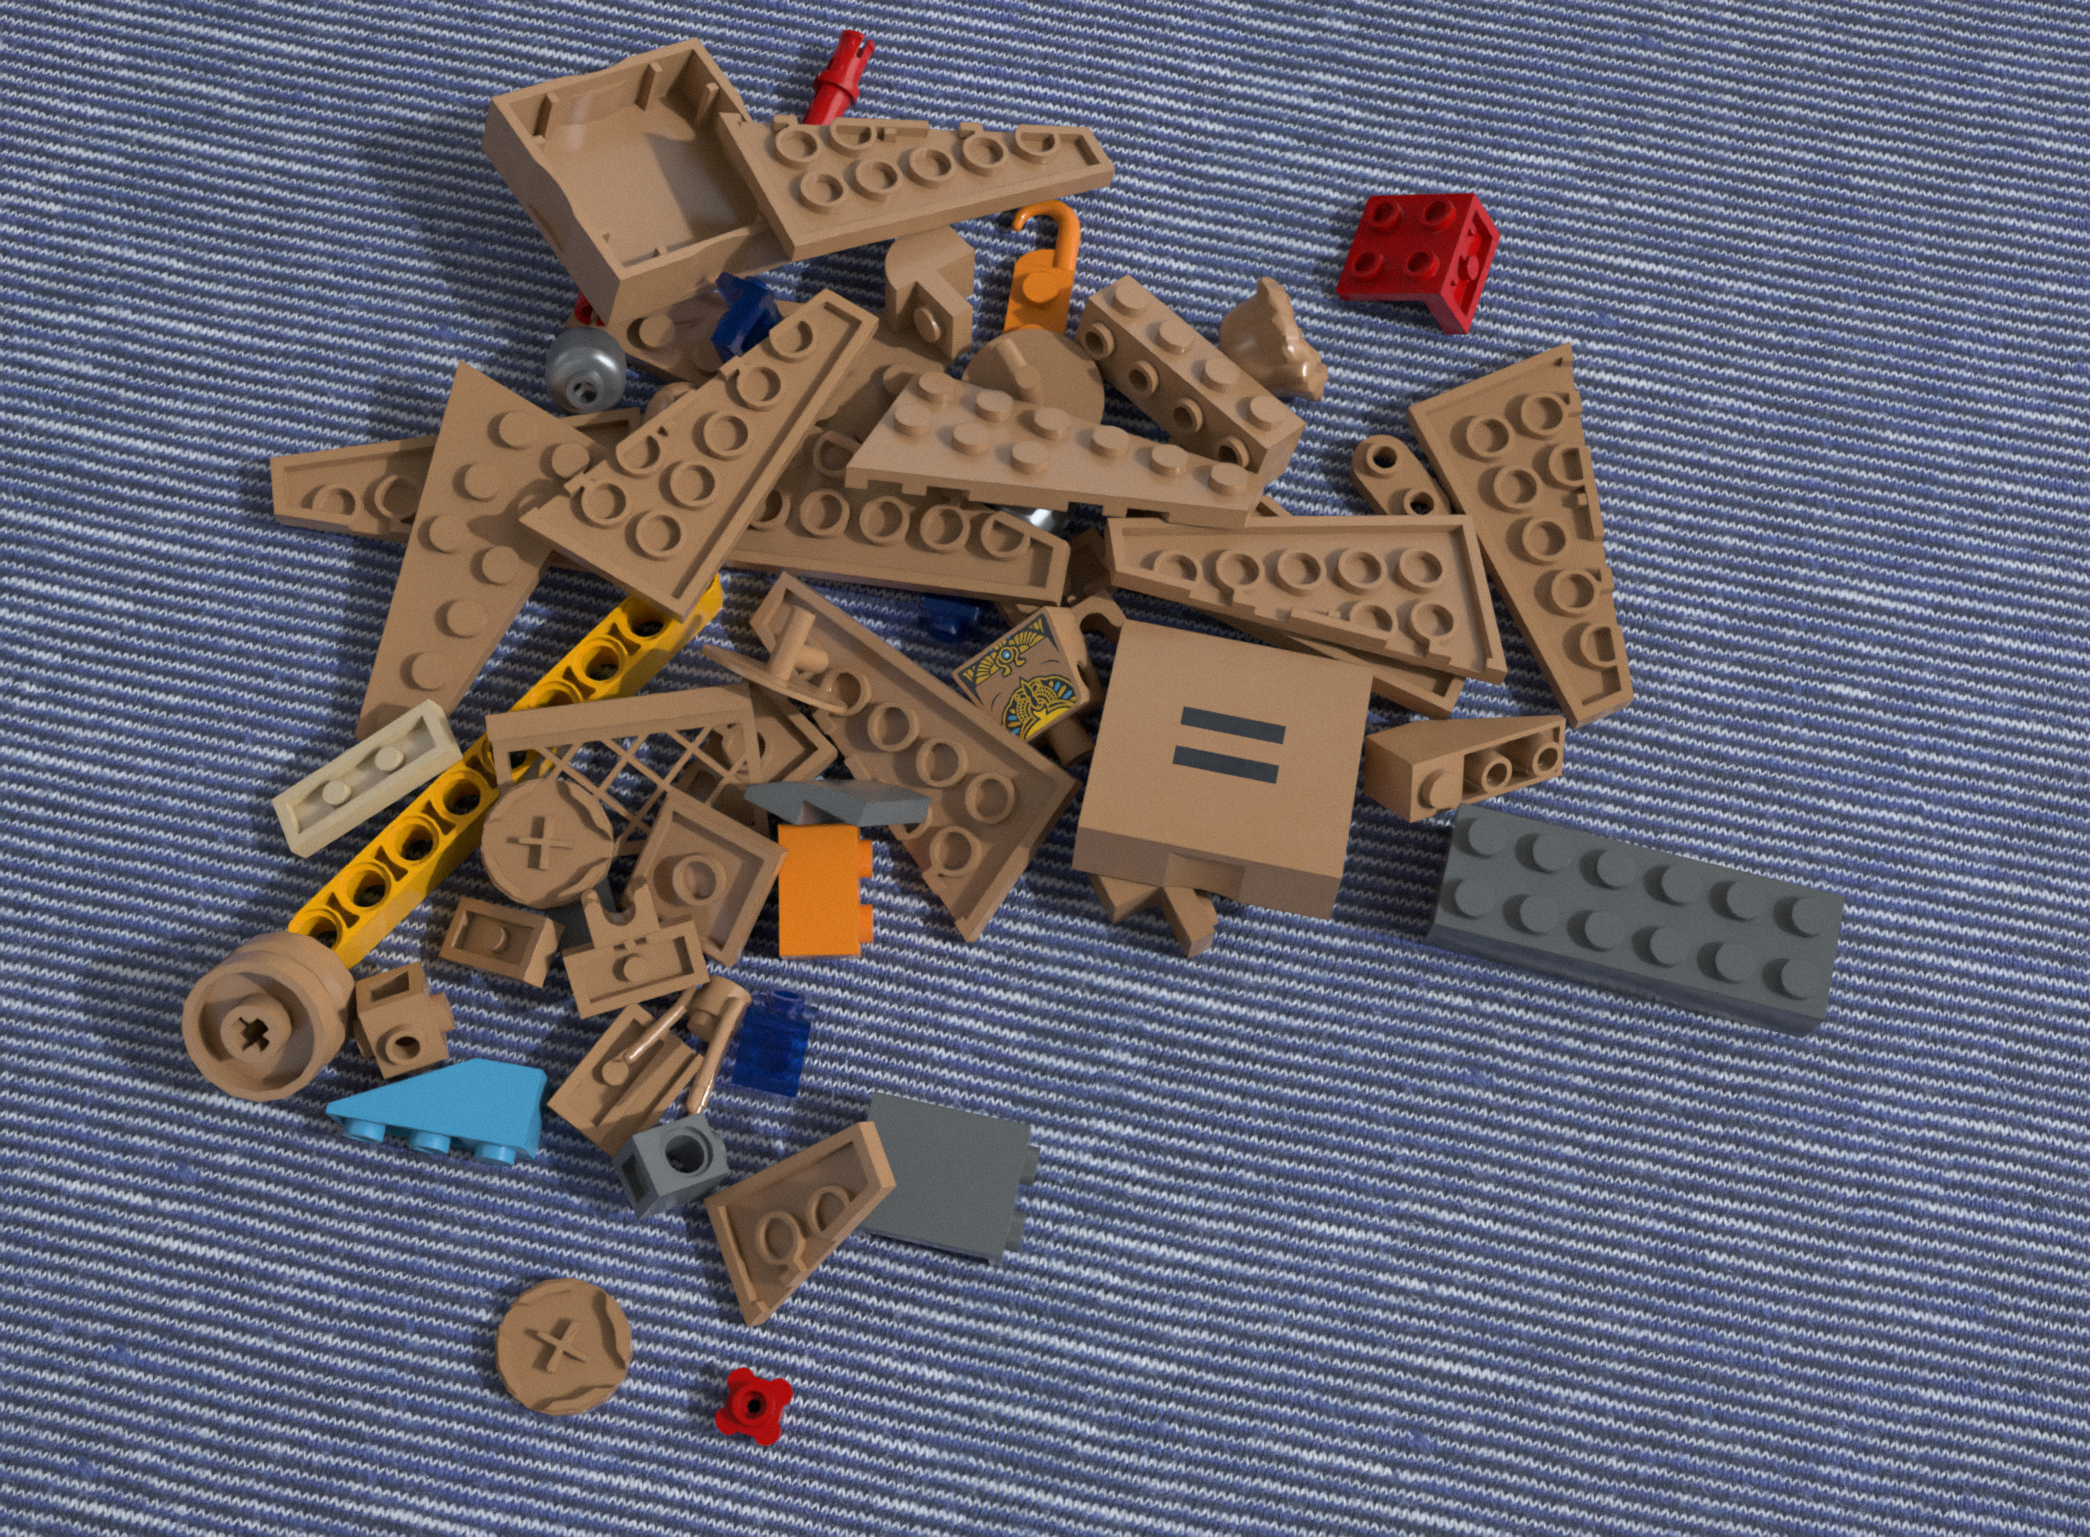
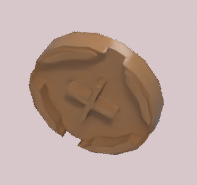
(547, 843)
(563, 1347)

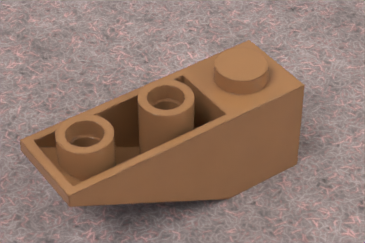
(1439, 763)

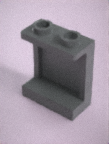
(952, 1178)

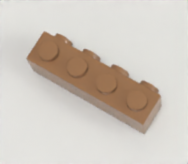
(1186, 381)

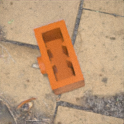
(822, 892)

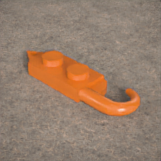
(1044, 277)

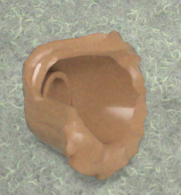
(1269, 345)

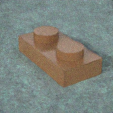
(501, 941)

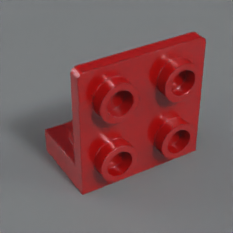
(1422, 251)

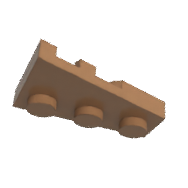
(788, 753)
(796, 1214)

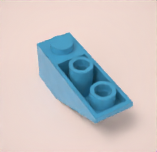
(465, 1105)

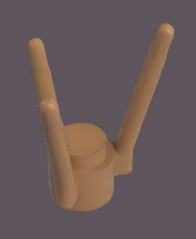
(714, 1018)

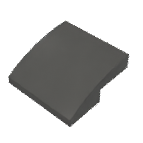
(841, 800)

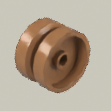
(270, 1016)

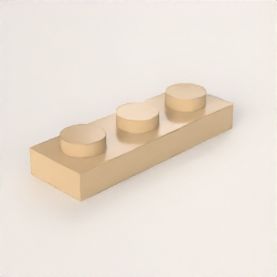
(366, 779)

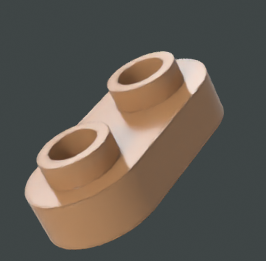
(1394, 488)

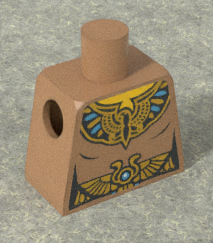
(1038, 683)

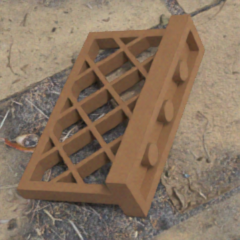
(627, 718)

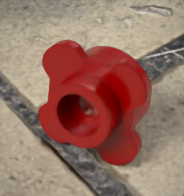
(761, 1425)

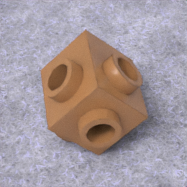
(402, 1021)

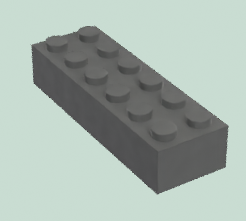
(1635, 921)

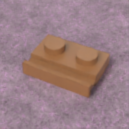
(617, 1099)

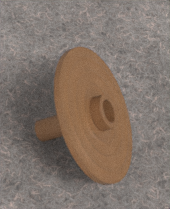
(1040, 370)
(789, 653)

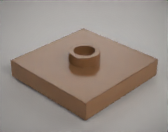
(707, 868)

